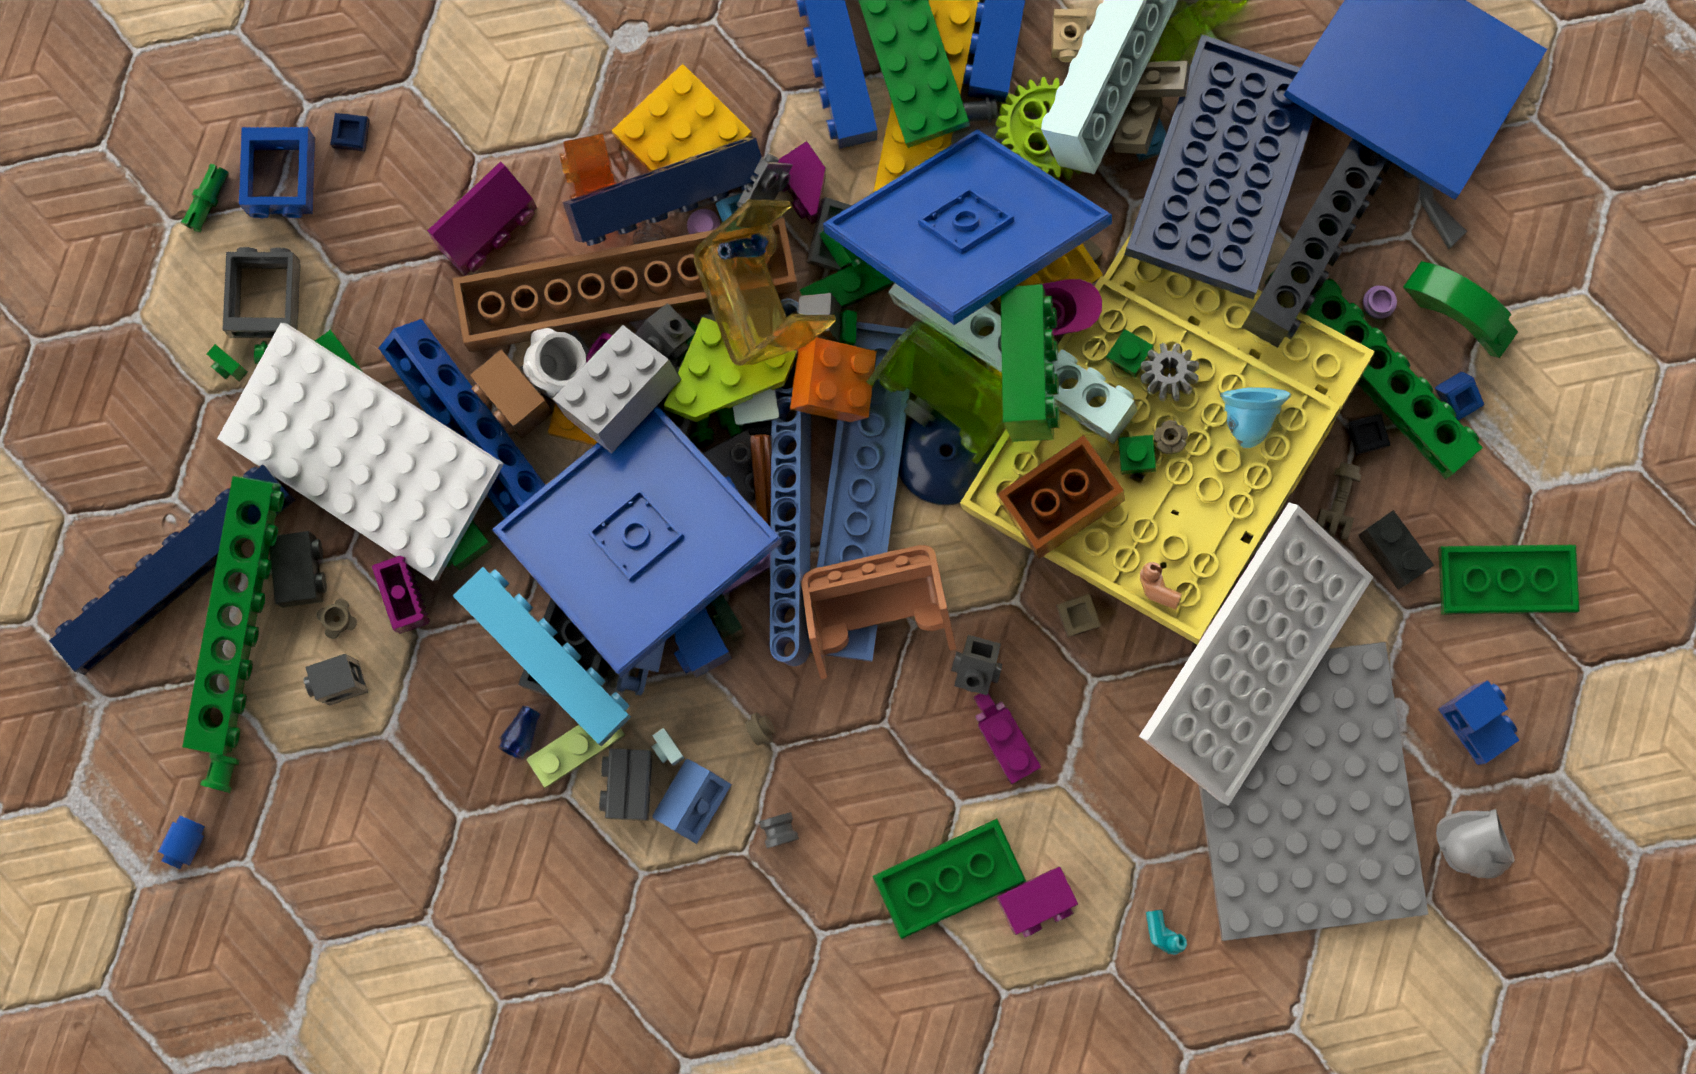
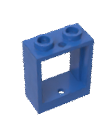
(277, 139)

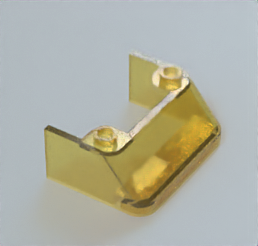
(744, 292)

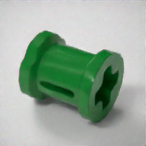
(220, 772)

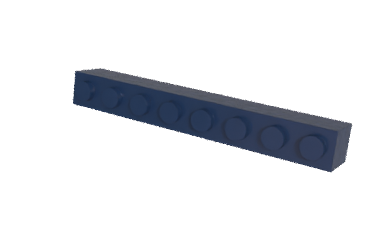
(152, 585)

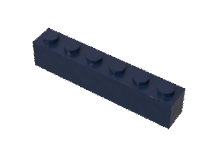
(662, 191)

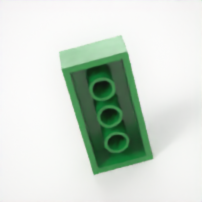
(1027, 363)

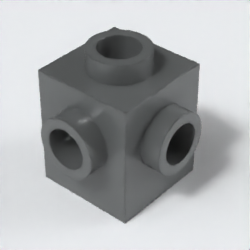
(666, 332)
(977, 665)

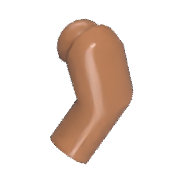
(1155, 588)

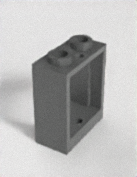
(249, 258)

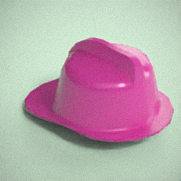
(1076, 304)

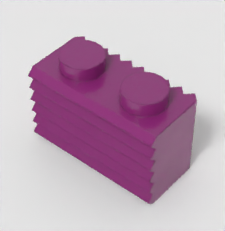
(400, 594)

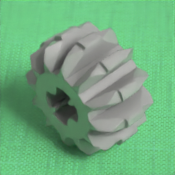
(1169, 359)

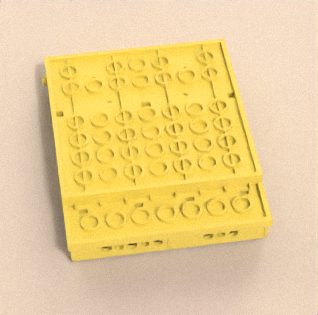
(1213, 481)

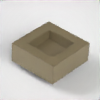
(1078, 615)

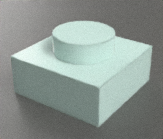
(666, 748)

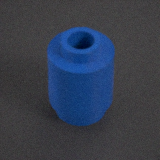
(181, 842)

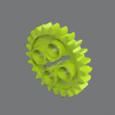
(1020, 130)

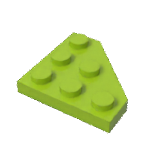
(714, 382)

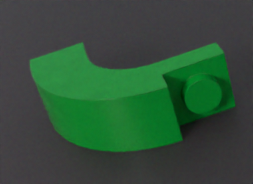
(1465, 302)

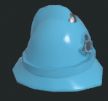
(1252, 412)

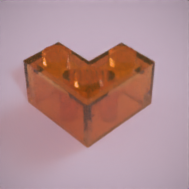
(587, 164)

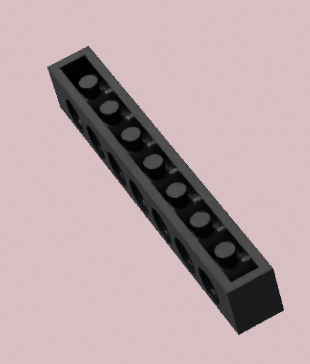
(1316, 244)

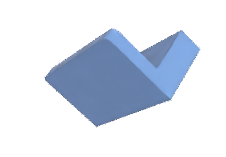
(691, 800)

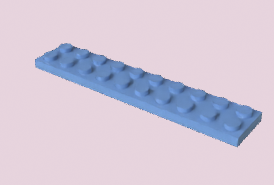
(864, 480)

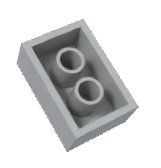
(617, 388)

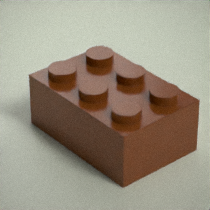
(1061, 496)

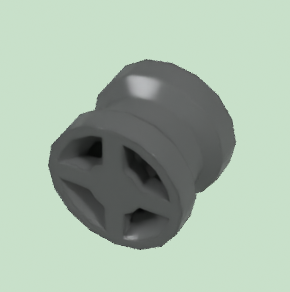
(778, 830)

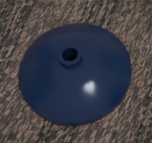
(927, 472)

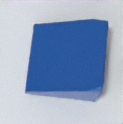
(1461, 394)

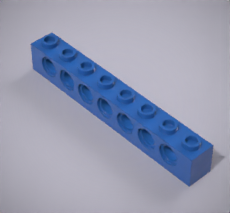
(450, 400)

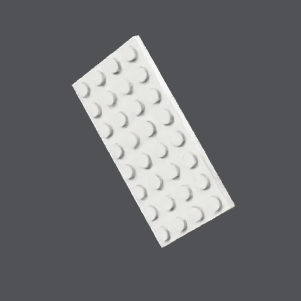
(360, 451)
(1257, 655)

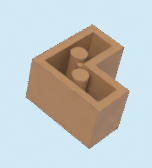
(517, 401)

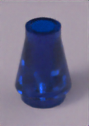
(519, 734)

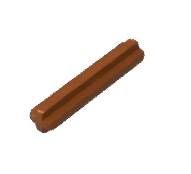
(762, 474)

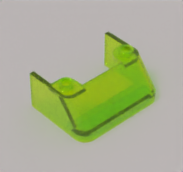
(947, 382)

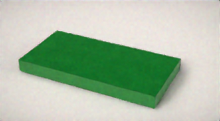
(1508, 579)
(949, 878)

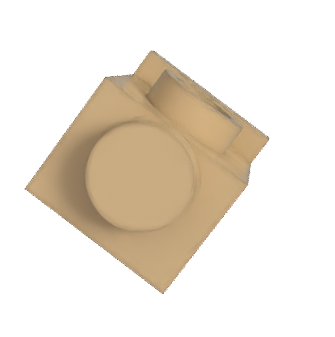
(1067, 22)

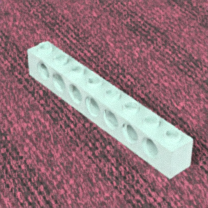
(1105, 420)

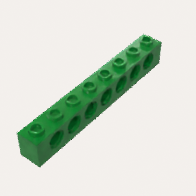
(1418, 391)
(200, 730)

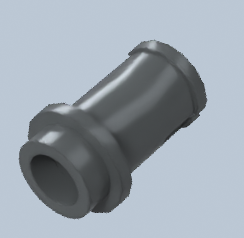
(981, 110)

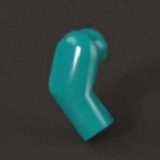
(1163, 937)

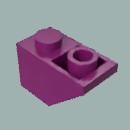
(805, 181)

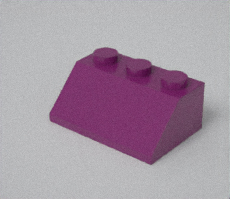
(483, 219)

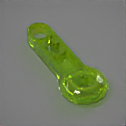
(1190, 24)

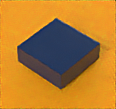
(349, 132)

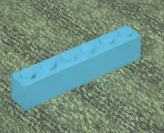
(542, 656)

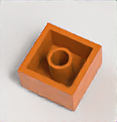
(833, 380)

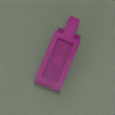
(1005, 739)

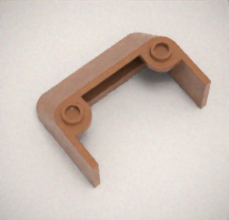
(873, 593)

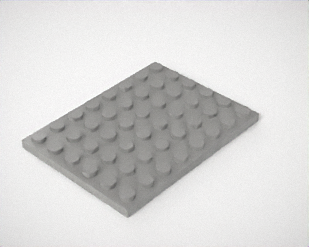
(1323, 815)

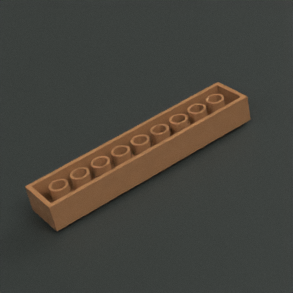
(594, 289)

